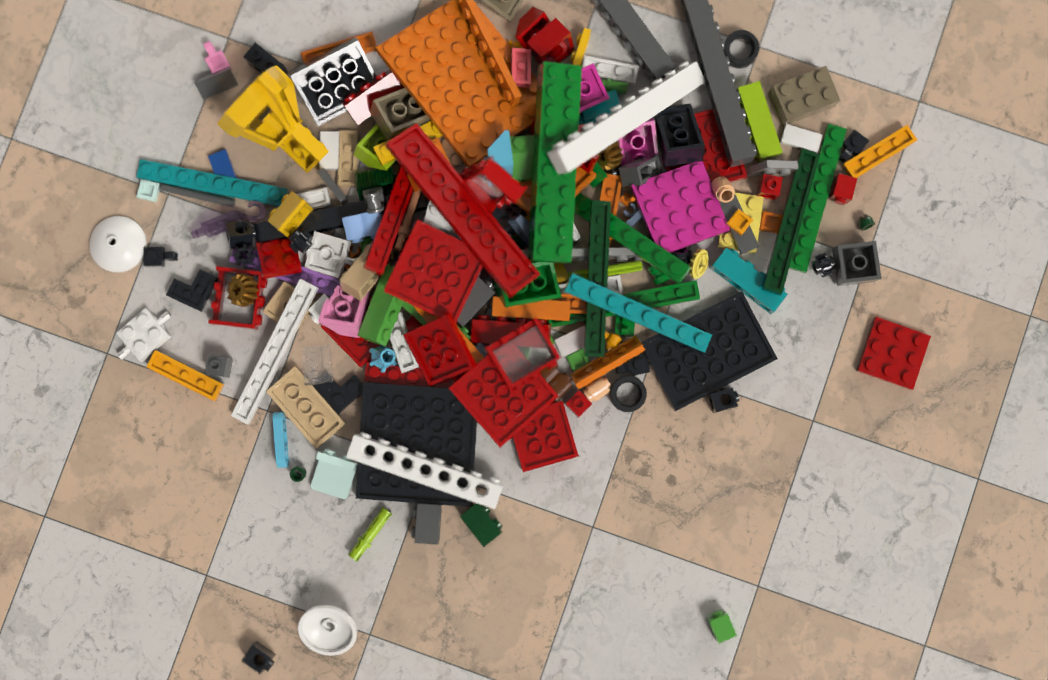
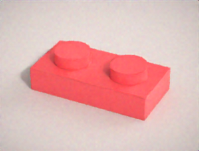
(521, 66)

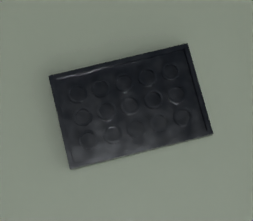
(733, 352)

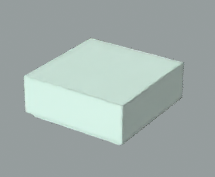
(148, 190)

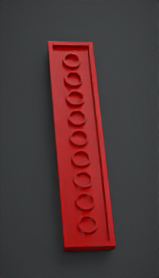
(462, 210)

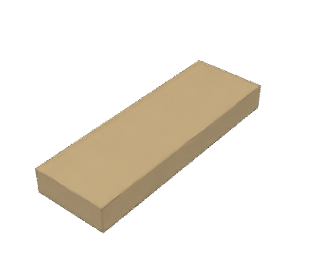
(347, 161)

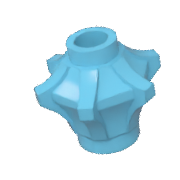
(386, 361)

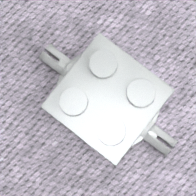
(328, 254)
(143, 335)

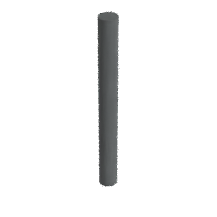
(197, 195)

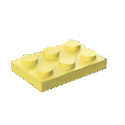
(751, 206)

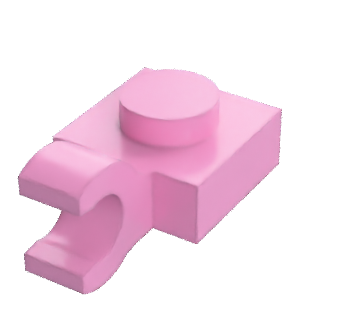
(215, 60)

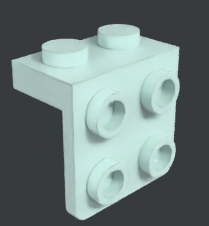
(334, 474)

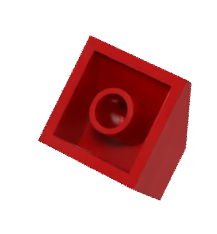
(551, 43)

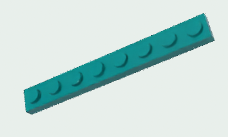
(210, 183)
(637, 313)

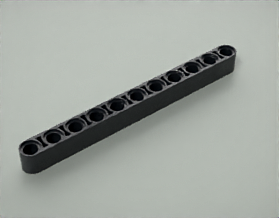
(326, 219)

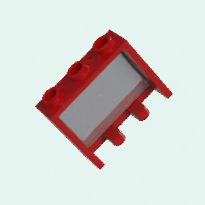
(492, 184)
(232, 315)
(523, 354)

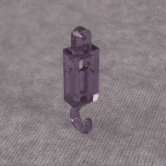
(218, 224)

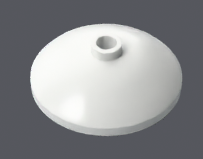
(127, 250)
(327, 630)

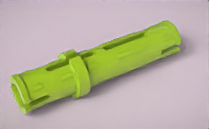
(366, 539)

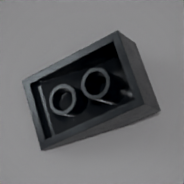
(679, 135)

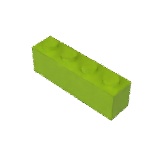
(760, 122)

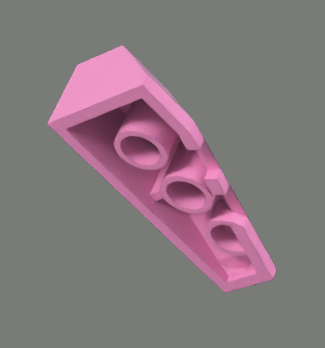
(344, 313)

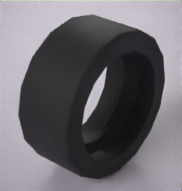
(748, 37)
(642, 393)

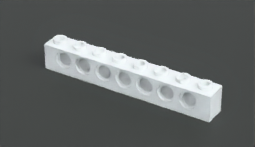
(358, 453)

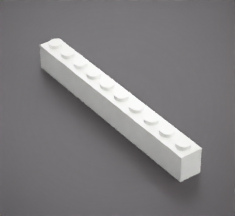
(625, 117)

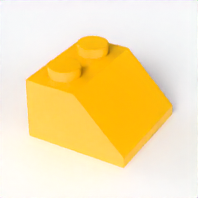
(289, 214)

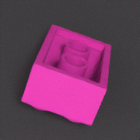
(592, 88)
(639, 142)

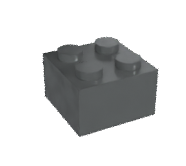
(856, 263)

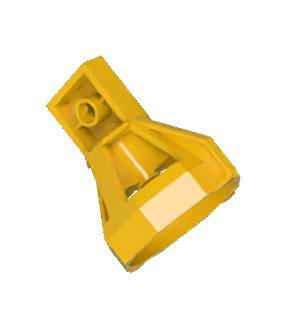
(281, 126)

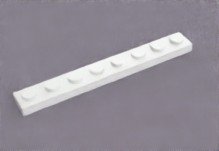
(274, 351)

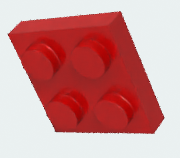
(278, 258)

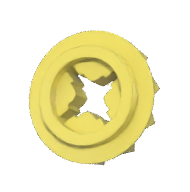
(698, 263)

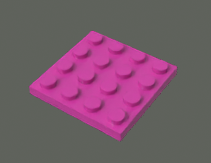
(680, 207)

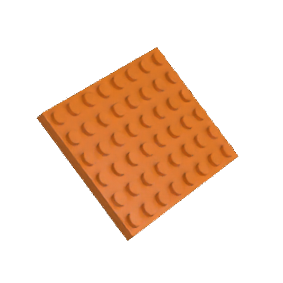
(453, 84)

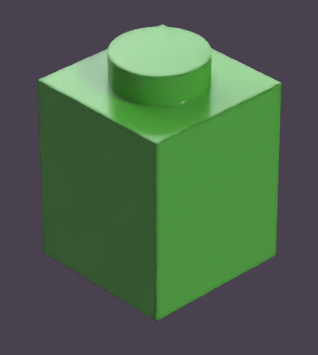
(721, 626)

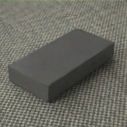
(216, 83)
(333, 187)

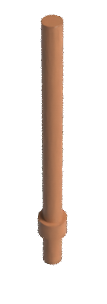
(404, 230)

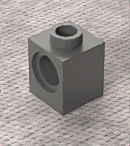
(218, 366)

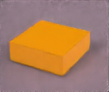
(739, 222)

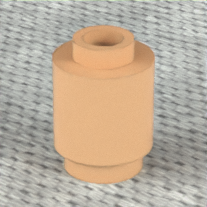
(723, 189)
(597, 389)

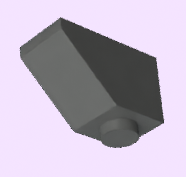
(640, 170)

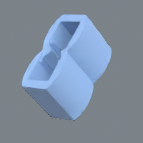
(361, 225)

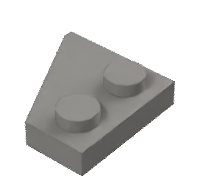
(772, 167)

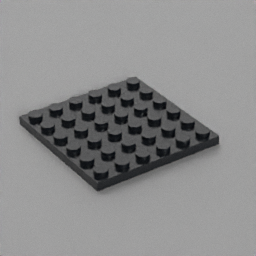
(424, 422)

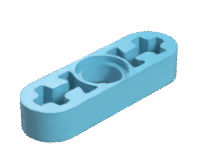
(280, 439)

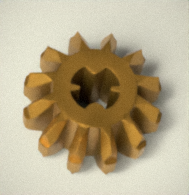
(610, 156)
(242, 290)

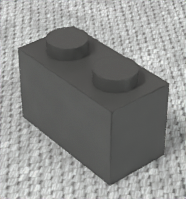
(427, 523)

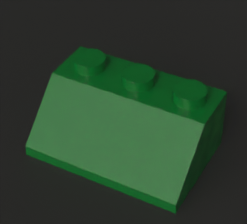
(543, 288)

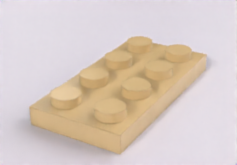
(306, 408)

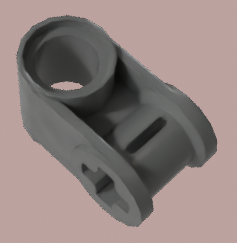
(374, 200)

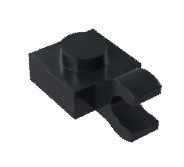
(853, 145)
(157, 256)
(636, 365)

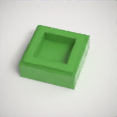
(577, 360)

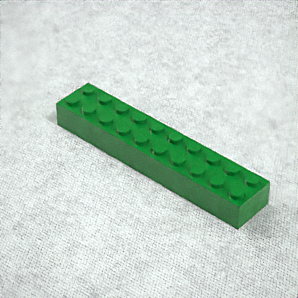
(553, 192)

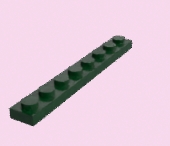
(790, 222)
(597, 273)

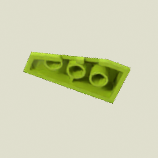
(365, 152)

